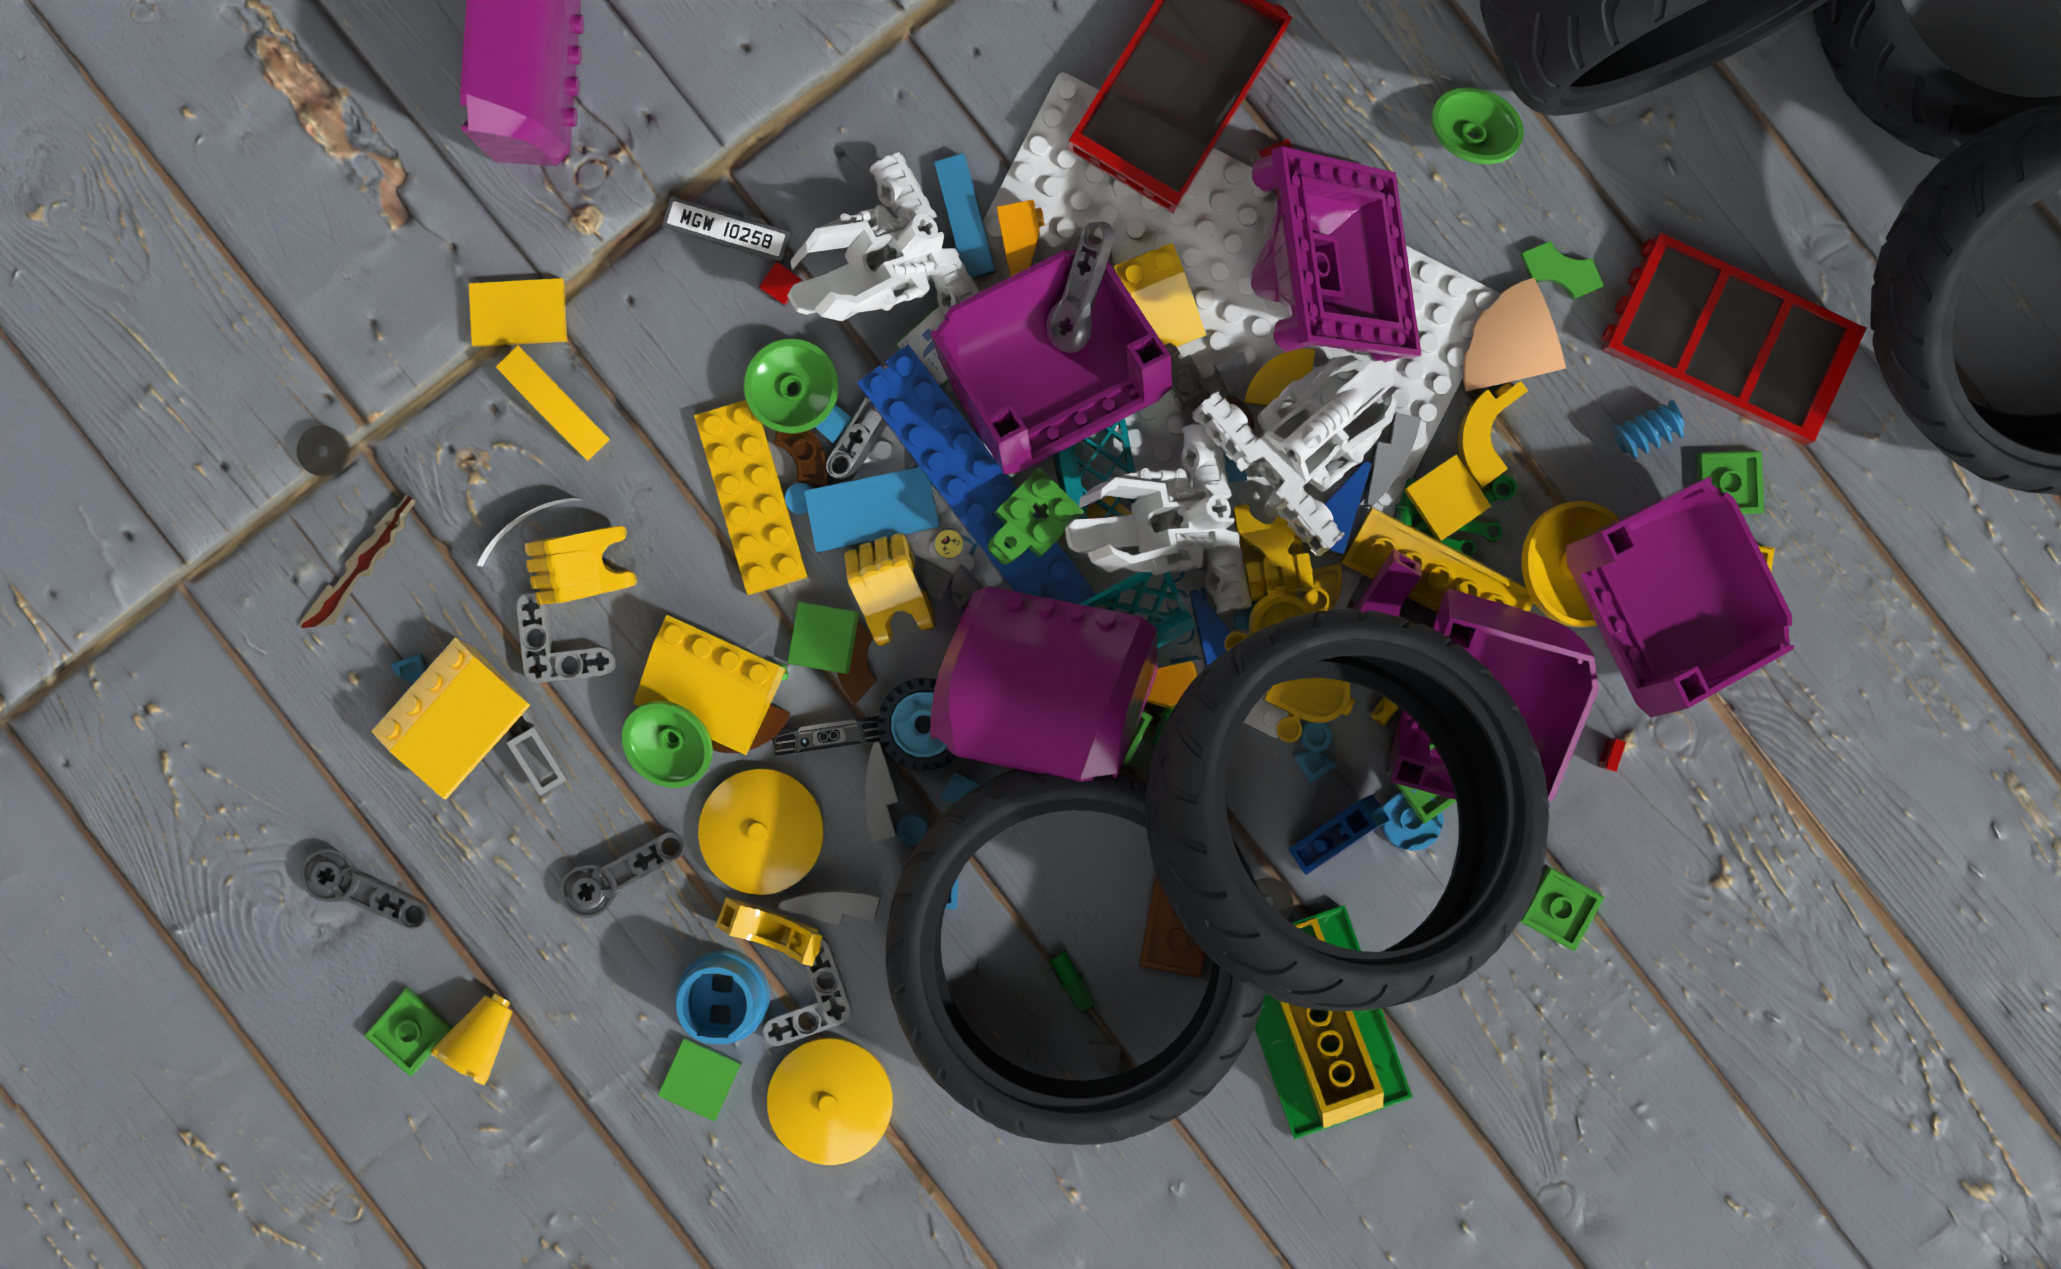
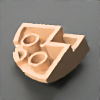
(1512, 339)

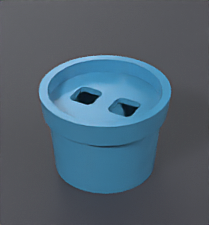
(747, 1000)

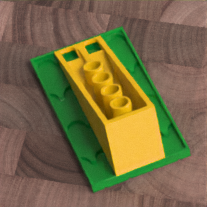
(1325, 1061)

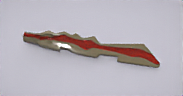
(361, 563)

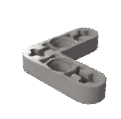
(554, 660)
(819, 1008)

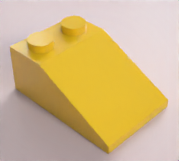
(1163, 294)

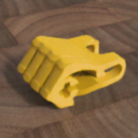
(1271, 555)
(574, 566)
(886, 584)

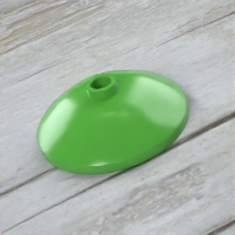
(1477, 125)
(787, 364)
(658, 753)

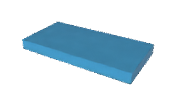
(871, 509)

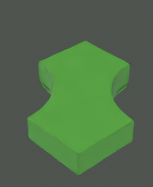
(1549, 265)

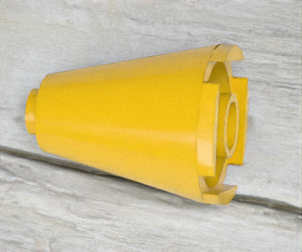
(476, 1039)

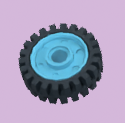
(898, 727)

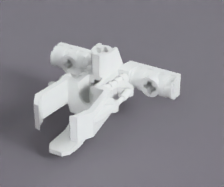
(883, 257)
(1304, 441)
(1172, 523)

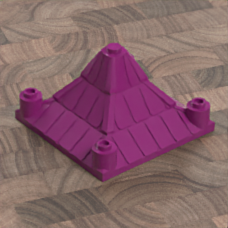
(1336, 256)

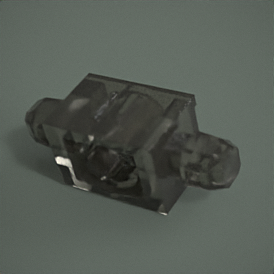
(1178, 365)

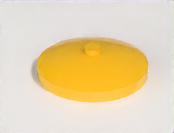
(1545, 560)
(761, 831)
(830, 1101)

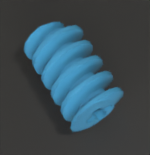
(1649, 429)

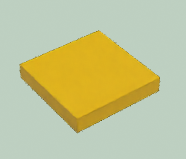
(1447, 498)

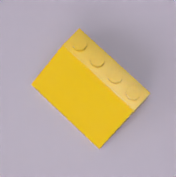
(712, 680)
(450, 717)

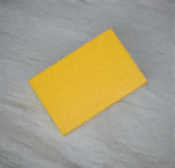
(518, 312)

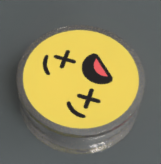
(948, 544)

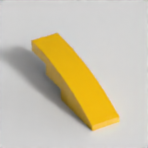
(552, 402)

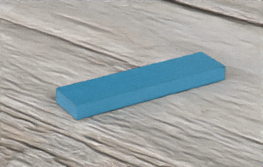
(965, 216)

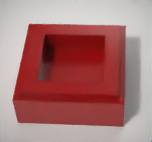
(779, 282)
(1611, 754)

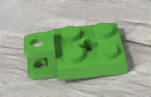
(1020, 526)

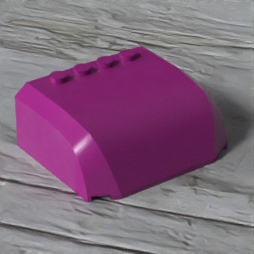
(521, 78)
(1029, 393)
(1682, 597)
(1537, 662)
(1044, 684)

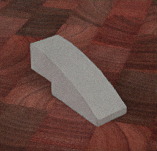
(1391, 456)
(535, 753)
(879, 794)
(833, 904)

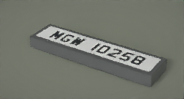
(726, 229)

